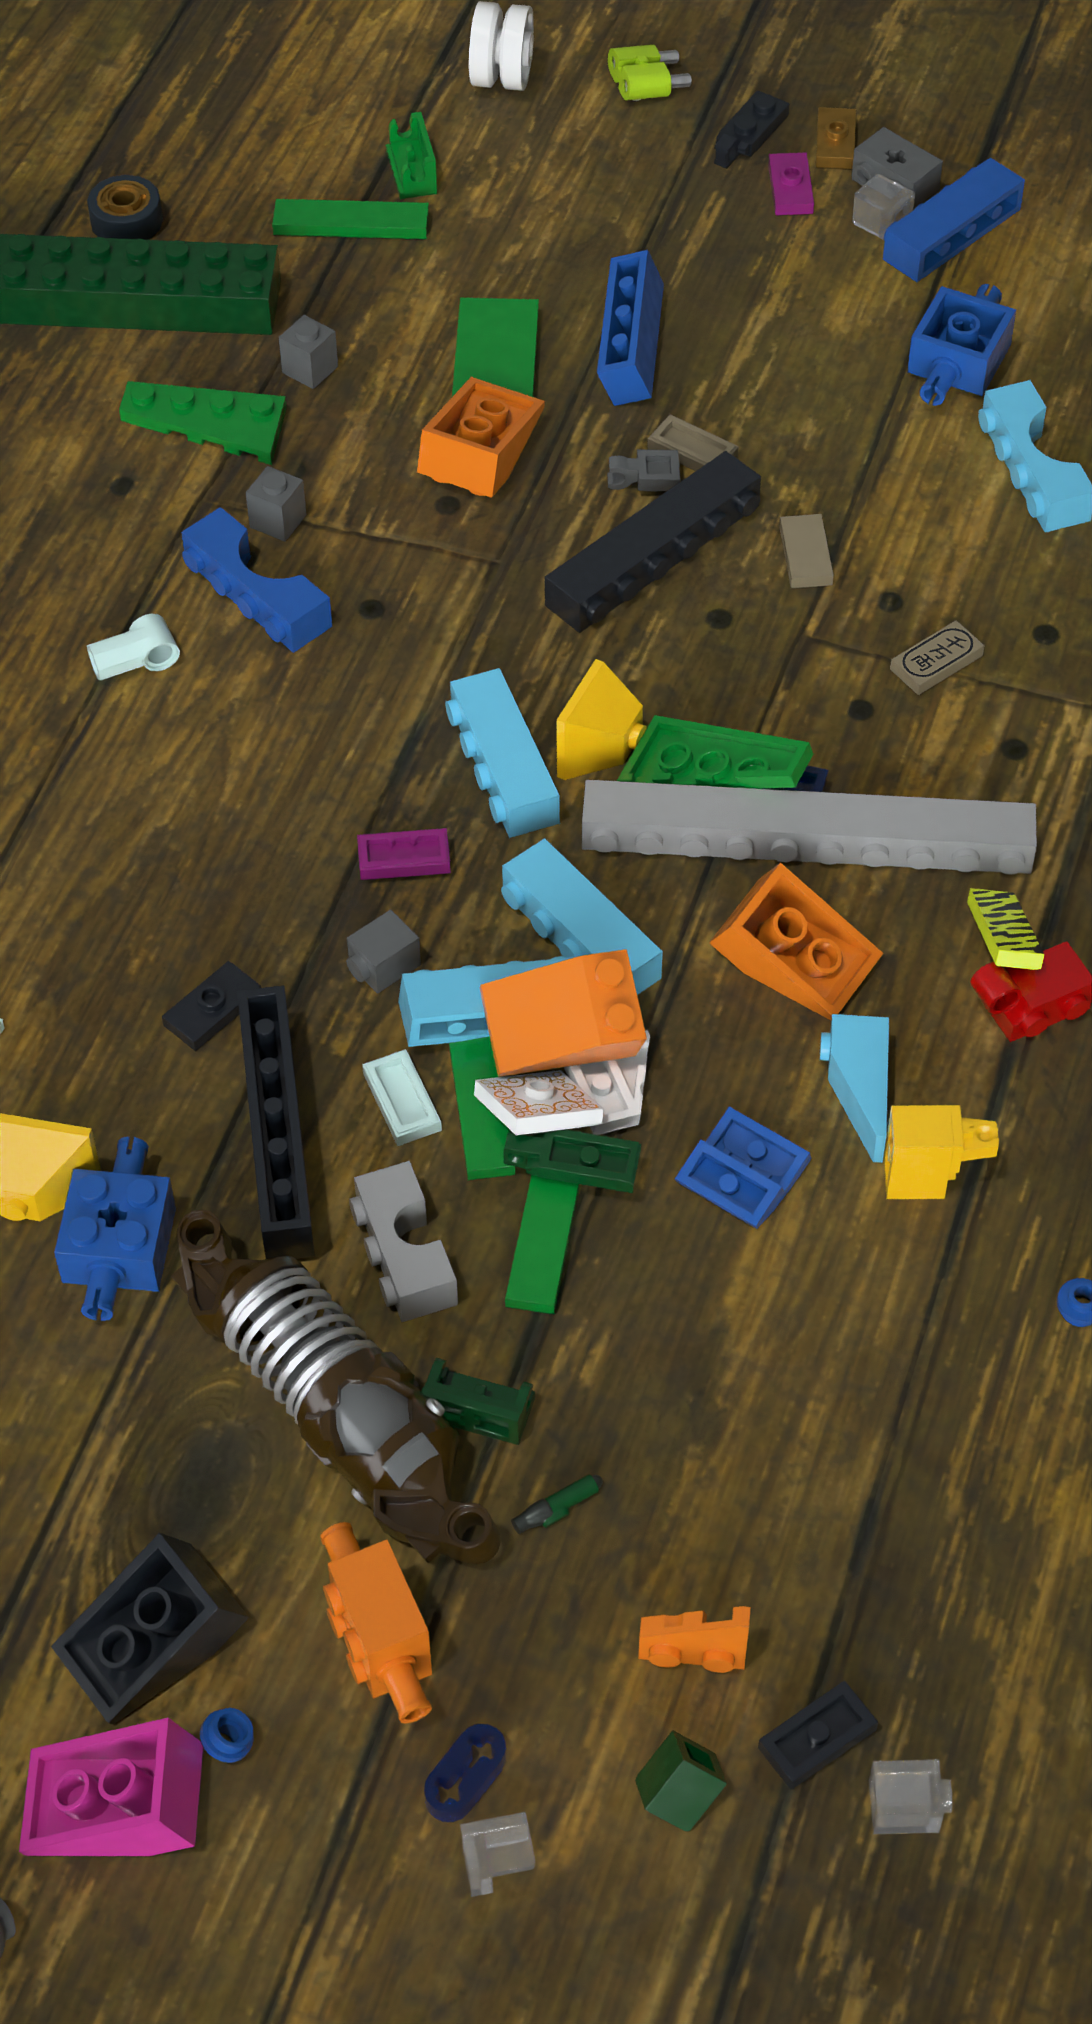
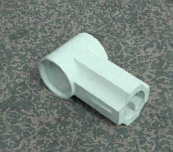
(145, 644)

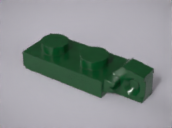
(576, 1158)

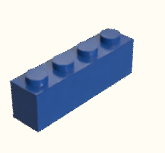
(953, 219)
(630, 328)

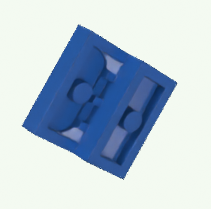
(743, 1168)

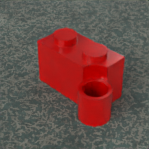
(1031, 1000)

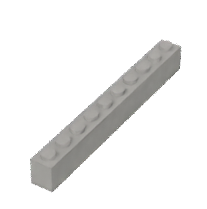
(809, 826)

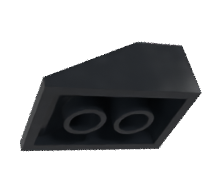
(149, 1628)

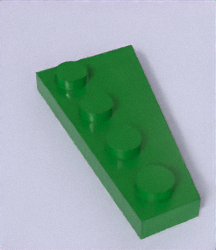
(220, 416)
(715, 756)

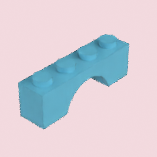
(1053, 489)

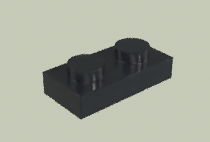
(817, 1735)

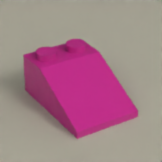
(114, 1793)

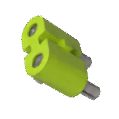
(644, 72)

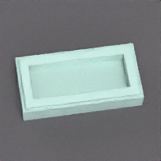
(401, 1097)

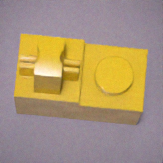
(928, 1147)

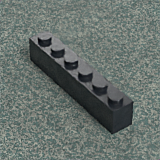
(652, 541)
(275, 1123)

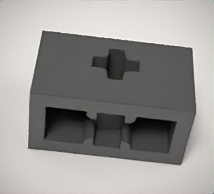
(898, 161)

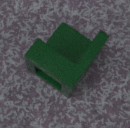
(680, 1781)

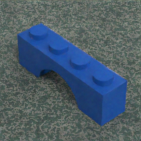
(287, 608)

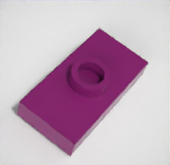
(791, 183)
(403, 854)

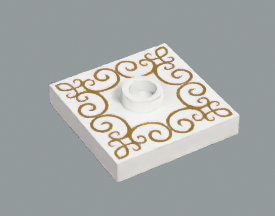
(538, 1102)

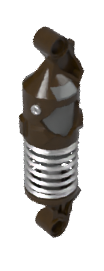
(346, 1394)

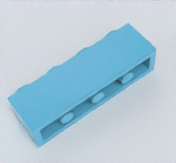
(503, 753)
(575, 912)
(448, 1002)

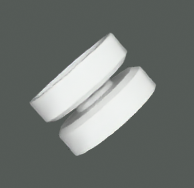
(501, 45)

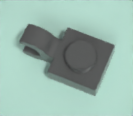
(650, 469)

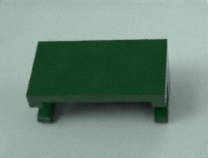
(480, 1404)

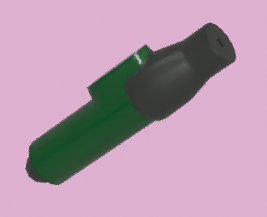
(557, 1505)

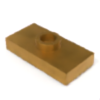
(835, 138)

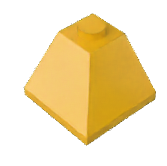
(598, 724)
(39, 1165)

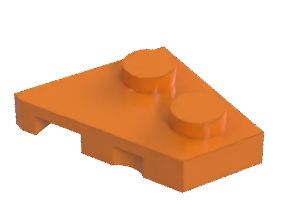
(692, 1640)

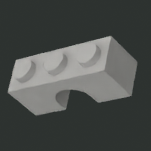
(415, 1276)

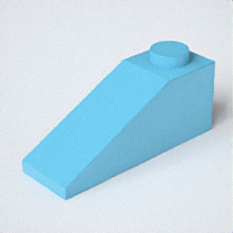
(859, 1074)

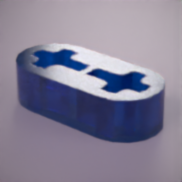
(475, 1779)

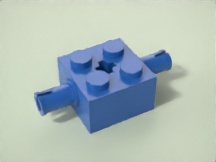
(960, 342)
(115, 1229)

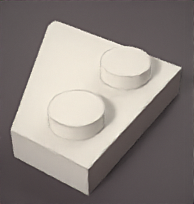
(615, 1087)

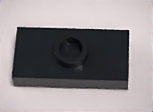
(208, 1006)

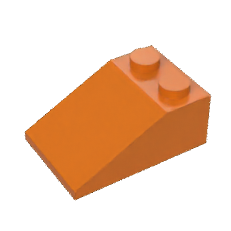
(478, 436)
(796, 943)
(564, 1014)

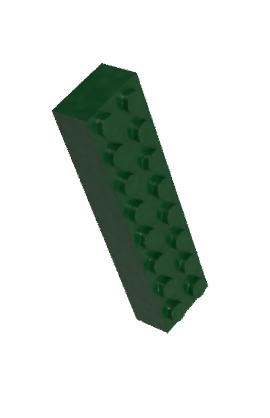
(138, 284)

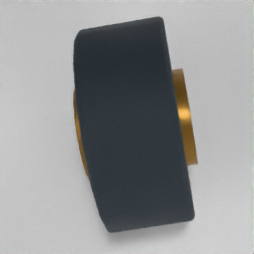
(125, 208)

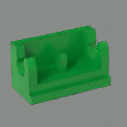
(412, 159)

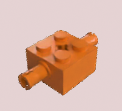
(378, 1621)

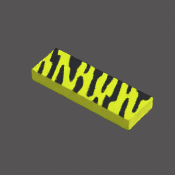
(1005, 929)

